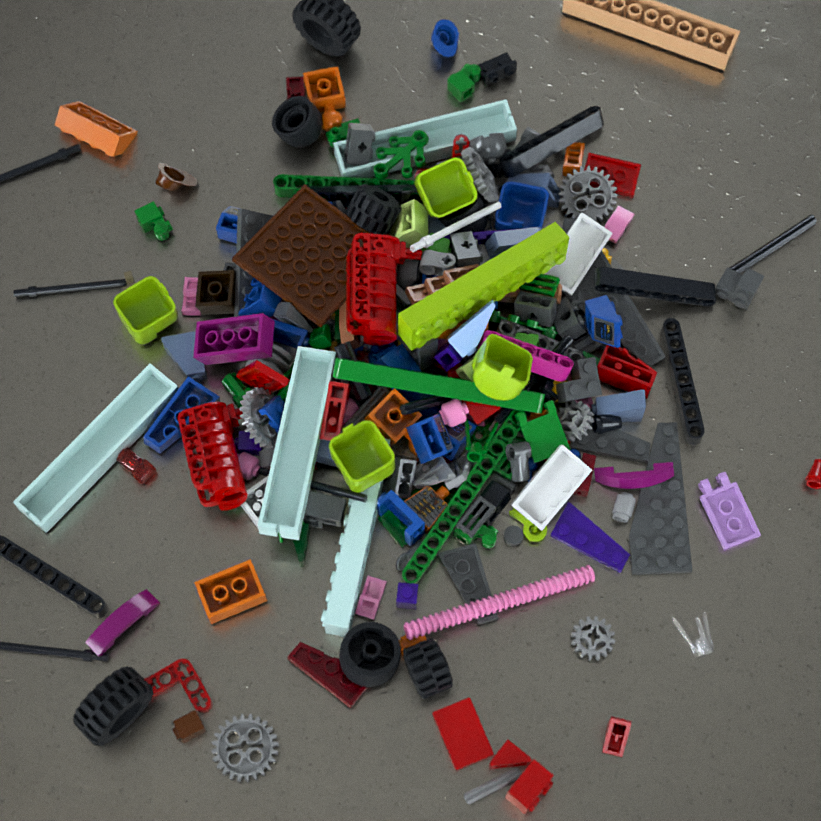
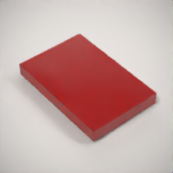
(622, 172)
(260, 376)
(462, 734)

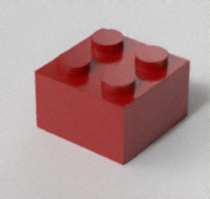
(529, 786)

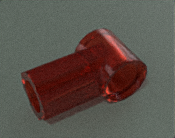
(139, 468)

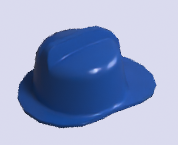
(445, 37)

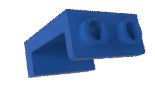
(290, 335)
(404, 513)

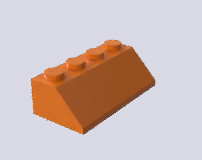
(95, 128)

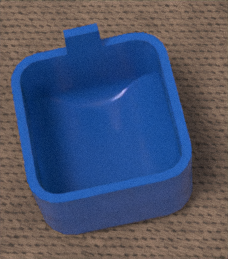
(521, 206)

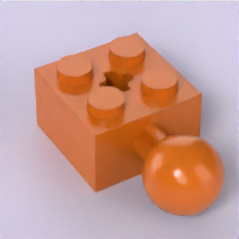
(327, 95)
(393, 428)

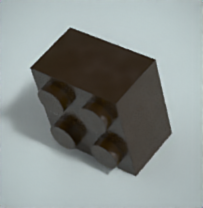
(216, 292)

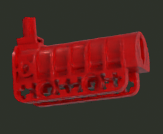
(374, 286)
(217, 451)

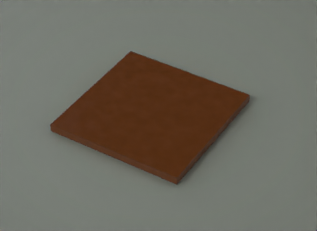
(303, 254)

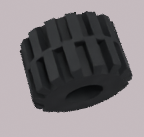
(373, 209)
(428, 668)

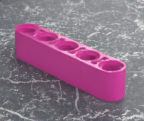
(544, 361)

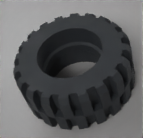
(327, 25)
(113, 705)

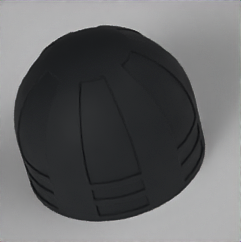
(297, 121)
(477, 226)

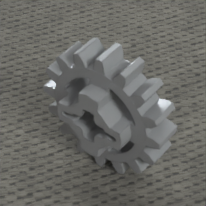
(575, 421)
(601, 639)

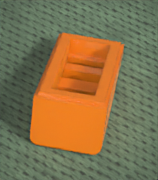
(576, 162)

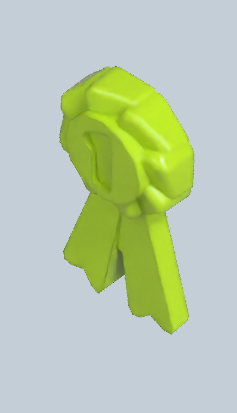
(530, 531)

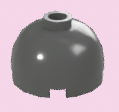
(489, 147)
(409, 274)

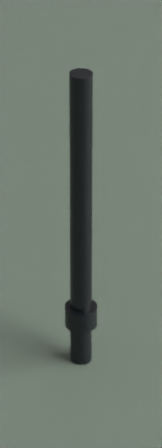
(61, 154)
(33, 291)
(327, 488)
(87, 655)

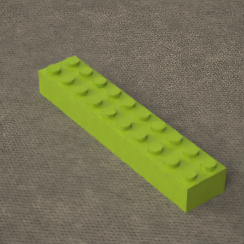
(478, 287)

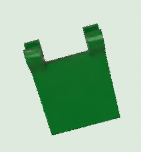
(543, 433)

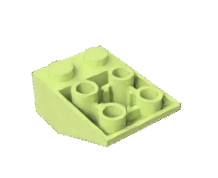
(410, 223)

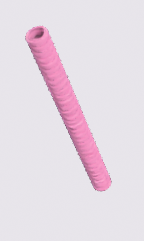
(499, 602)

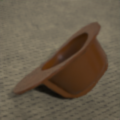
(173, 178)

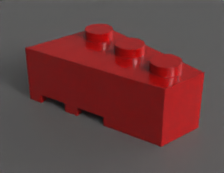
(625, 371)

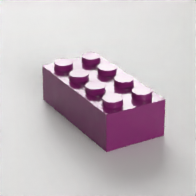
(234, 339)

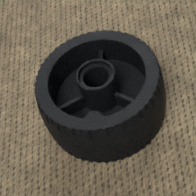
(365, 668)

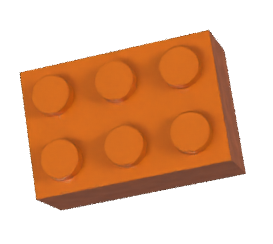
(230, 591)

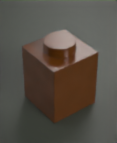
(188, 726)

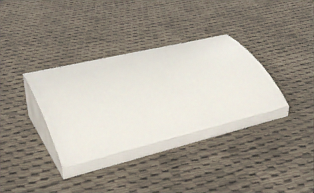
(584, 246)
(551, 487)

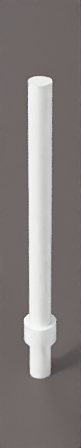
(428, 240)

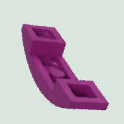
(636, 479)
(120, 621)

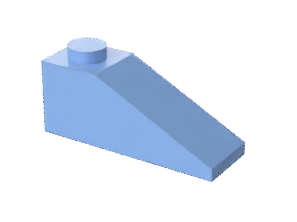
(468, 335)

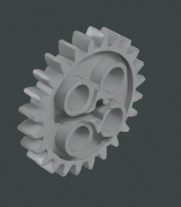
(481, 175)
(583, 180)
(254, 421)
(245, 767)

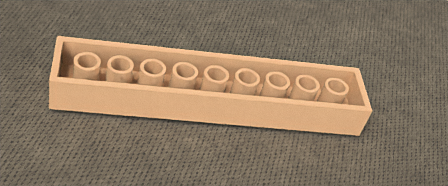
(661, 26)

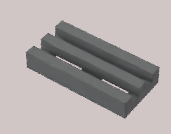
(465, 530)

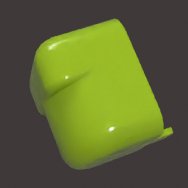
(446, 188)
(145, 309)
(501, 368)
(362, 455)

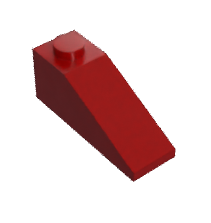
(335, 410)

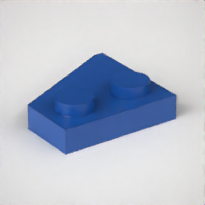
(274, 410)

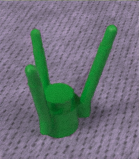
(475, 449)

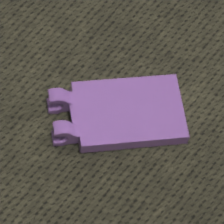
(728, 512)

